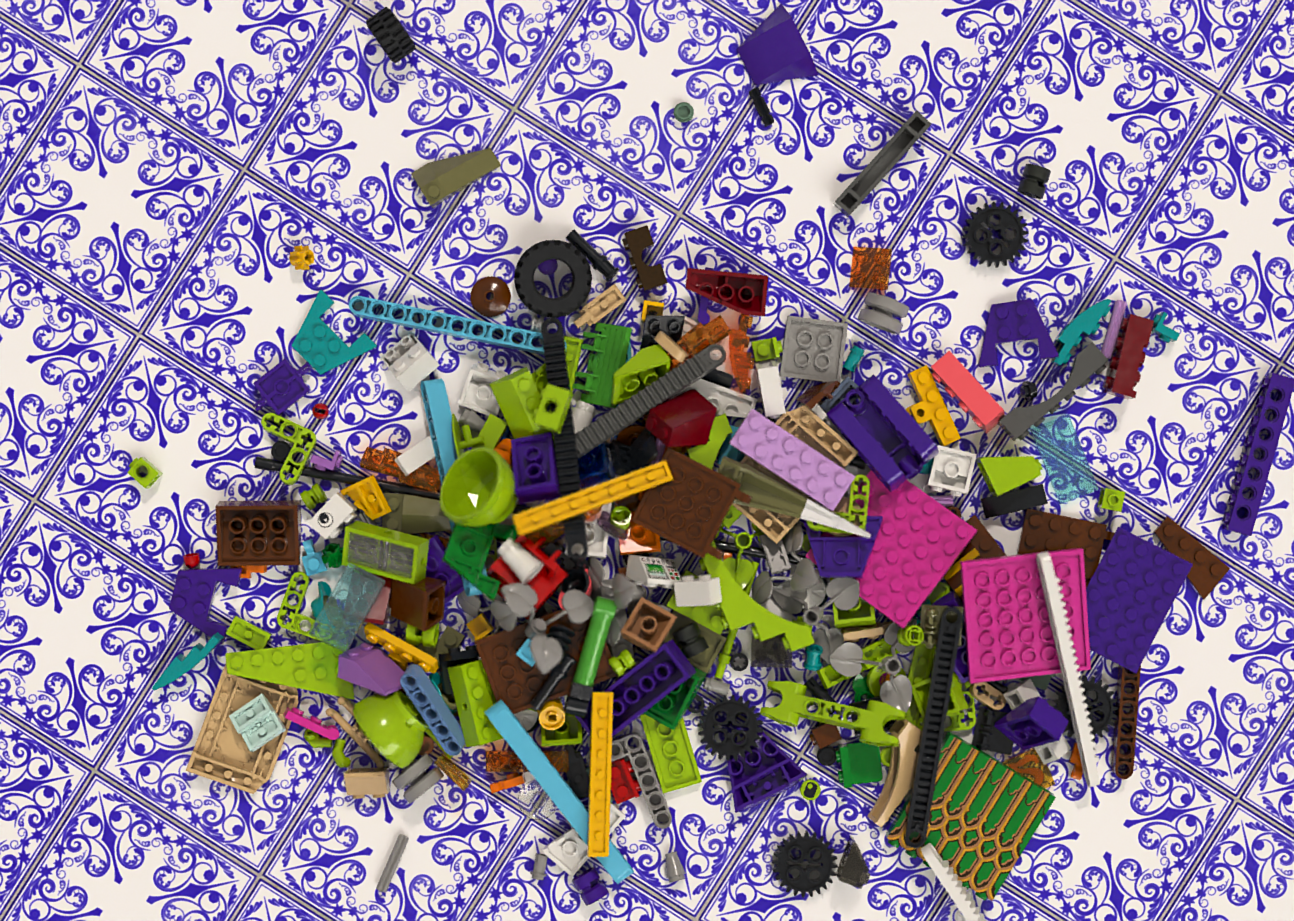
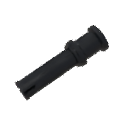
(599, 261)
(552, 682)

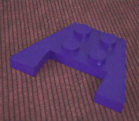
(1015, 323)
(843, 555)
(195, 594)

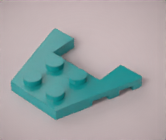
(321, 345)

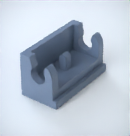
(839, 394)

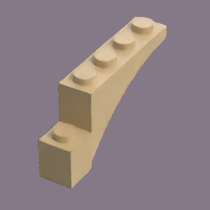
(900, 773)

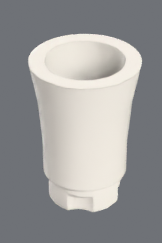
(582, 415)
(520, 560)

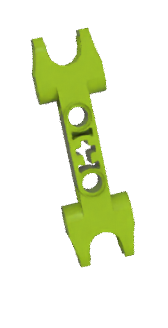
(869, 721)

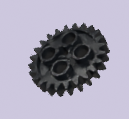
(1007, 220)
(1101, 696)
(728, 746)
(806, 845)

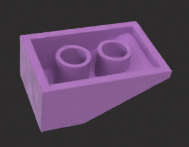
(370, 669)

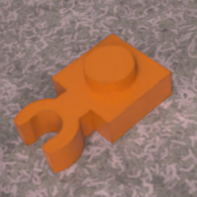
(513, 779)

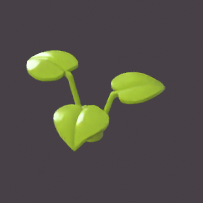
(741, 569)

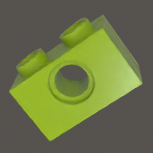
(555, 420)

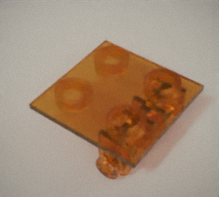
(870, 268)

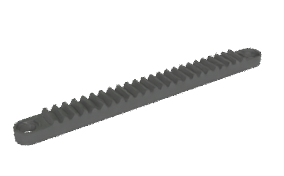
(648, 398)

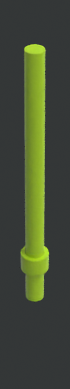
(724, 657)

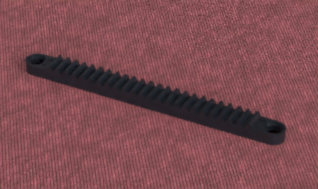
(565, 442)
(933, 727)

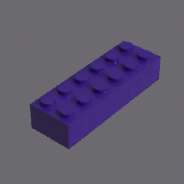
(645, 686)

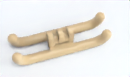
(355, 732)

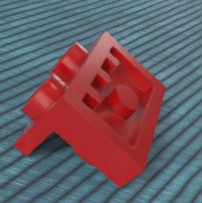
(622, 782)

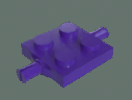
(282, 386)

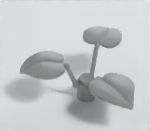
(804, 576)
(624, 593)
(843, 593)
(499, 609)
(545, 650)
(896, 691)

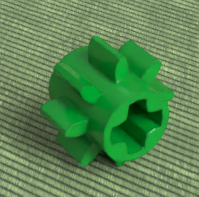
(332, 555)

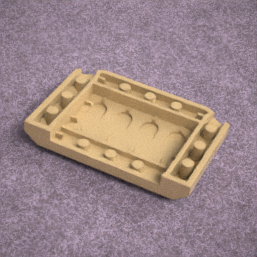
(819, 436)
(221, 751)

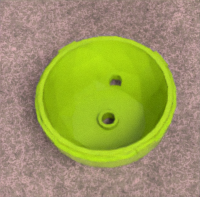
(478, 489)
(392, 726)

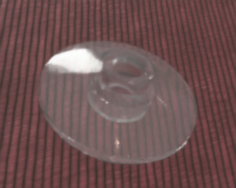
(532, 808)

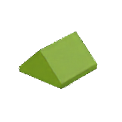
(568, 734)

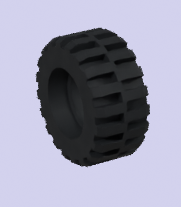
(575, 295)

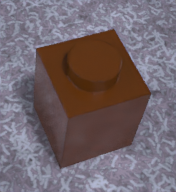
(824, 735)

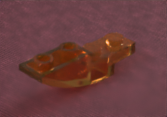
(700, 338)
(740, 360)
(383, 462)
(509, 761)

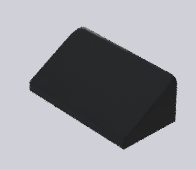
(719, 378)

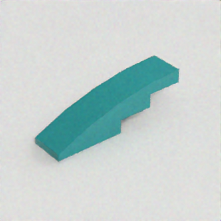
(183, 664)

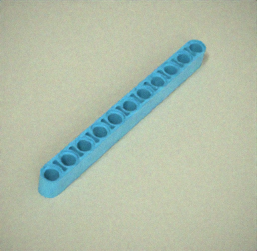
(447, 327)
(441, 433)
(553, 784)

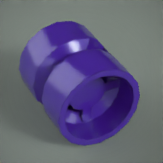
(589, 885)

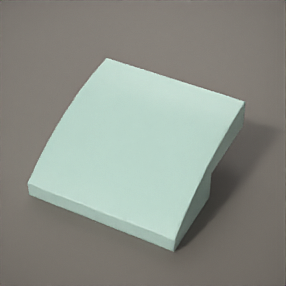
(257, 722)

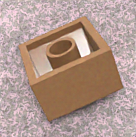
(647, 625)

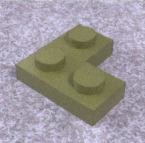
(449, 639)

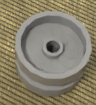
(884, 311)
(418, 778)

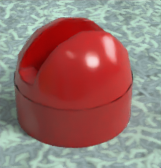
(321, 406)
(191, 560)

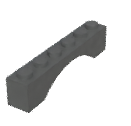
(882, 163)
(1085, 364)

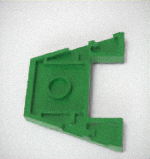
(469, 549)

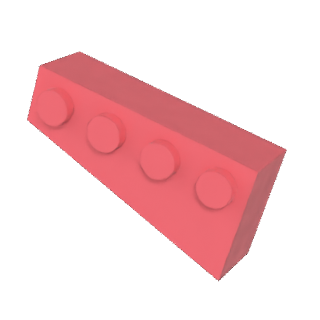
(968, 392)

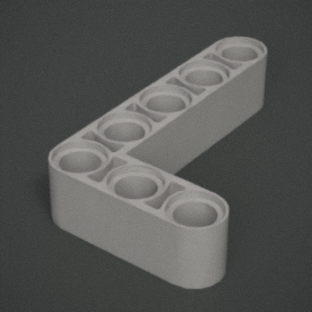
(641, 771)

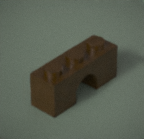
(649, 276)

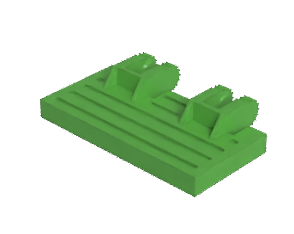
(610, 357)

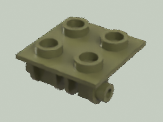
(931, 620)

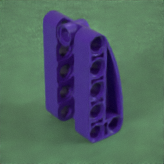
(883, 433)

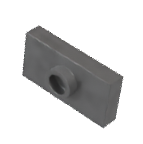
(775, 555)

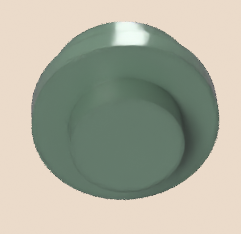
(683, 112)

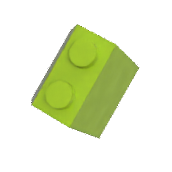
(1007, 472)

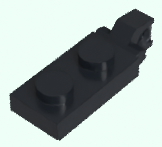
(577, 774)

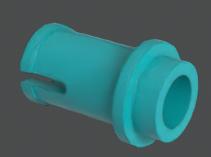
(853, 358)

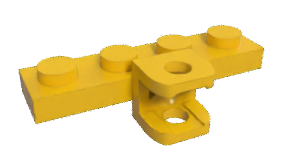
(931, 407)
(399, 650)

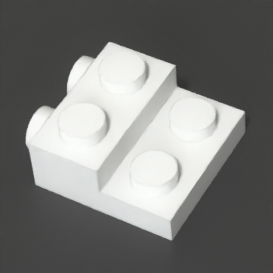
(477, 391)
(951, 471)

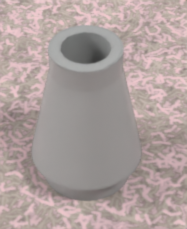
(472, 419)
(674, 868)

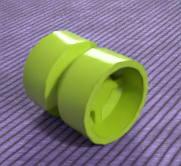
(428, 638)

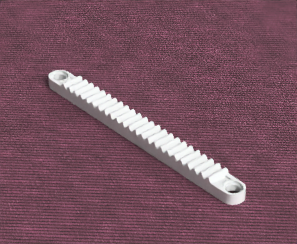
(1069, 669)
(952, 884)

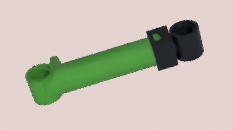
(582, 682)

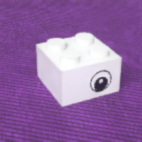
(333, 516)

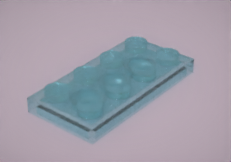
(1064, 459)
(347, 607)

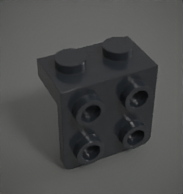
(633, 457)
(454, 658)

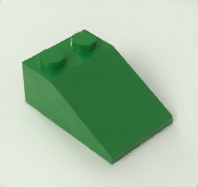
(673, 706)

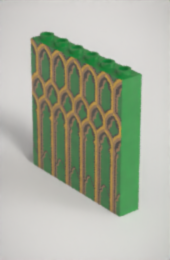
(977, 816)

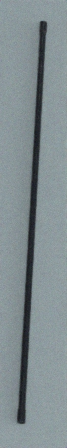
(273, 465)

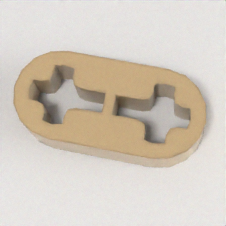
(671, 346)
(984, 698)

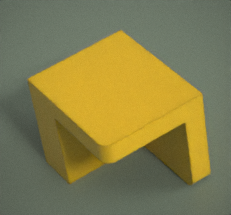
(651, 305)
(480, 626)

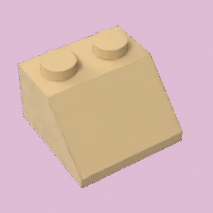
(367, 782)

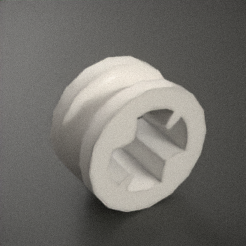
(537, 324)

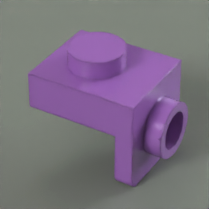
(323, 463)

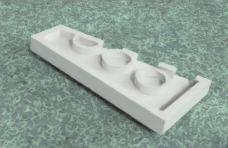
(726, 400)

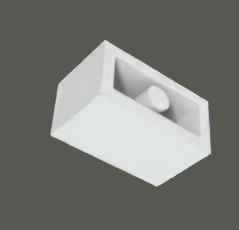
(697, 591)

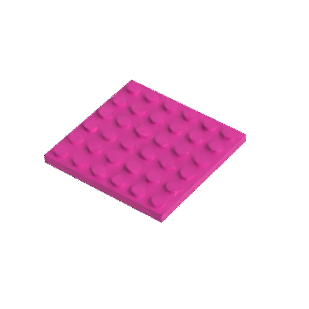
(911, 550)
(1009, 618)

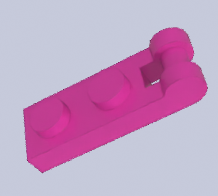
(313, 723)

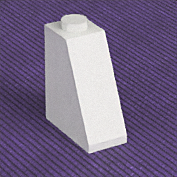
(770, 388)

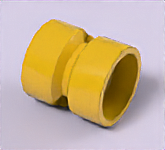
(552, 714)

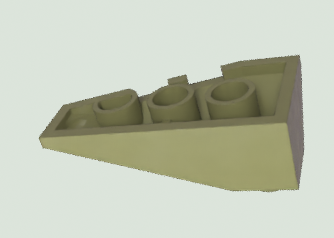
(451, 175)

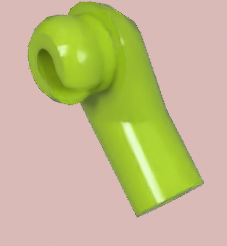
(315, 740)
(338, 755)

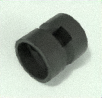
(1034, 181)
(690, 640)

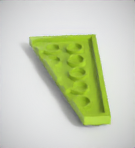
(298, 666)

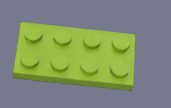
(671, 754)

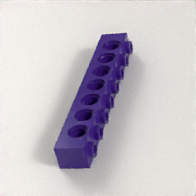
(1262, 466)

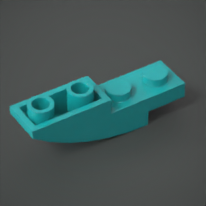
(1083, 323)

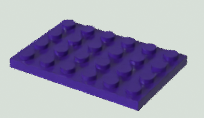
(1131, 597)

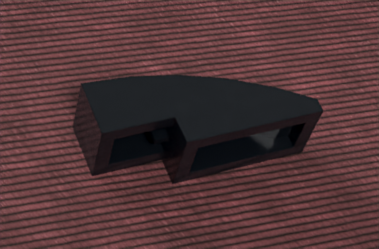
(1014, 501)

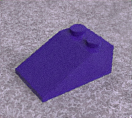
(535, 468)
(1033, 724)

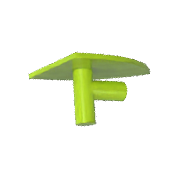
(465, 442)

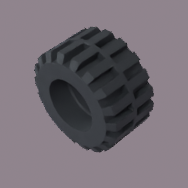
(390, 34)

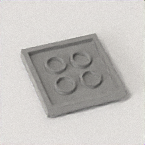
(813, 349)

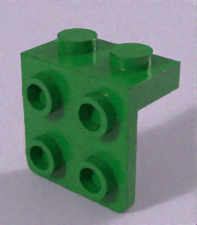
(858, 764)

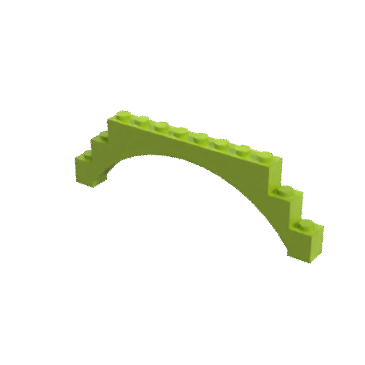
(736, 605)

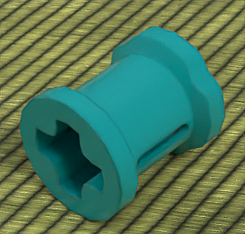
(813, 657)

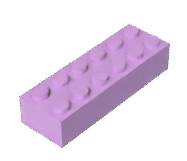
(791, 460)

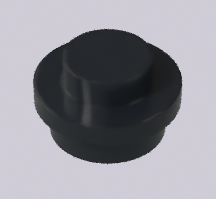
(1028, 390)
(280, 450)
(826, 755)

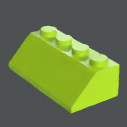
(518, 400)

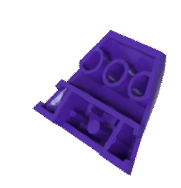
(776, 51)
(762, 774)

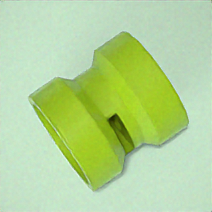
(313, 496)
(623, 516)
(905, 636)
(626, 662)

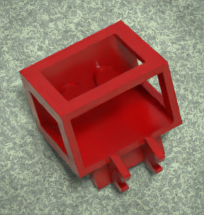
(544, 583)

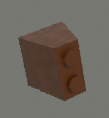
(418, 603)

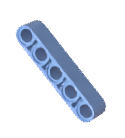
(433, 709)

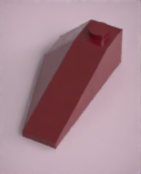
(733, 290)

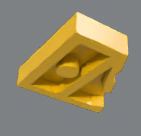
(368, 497)

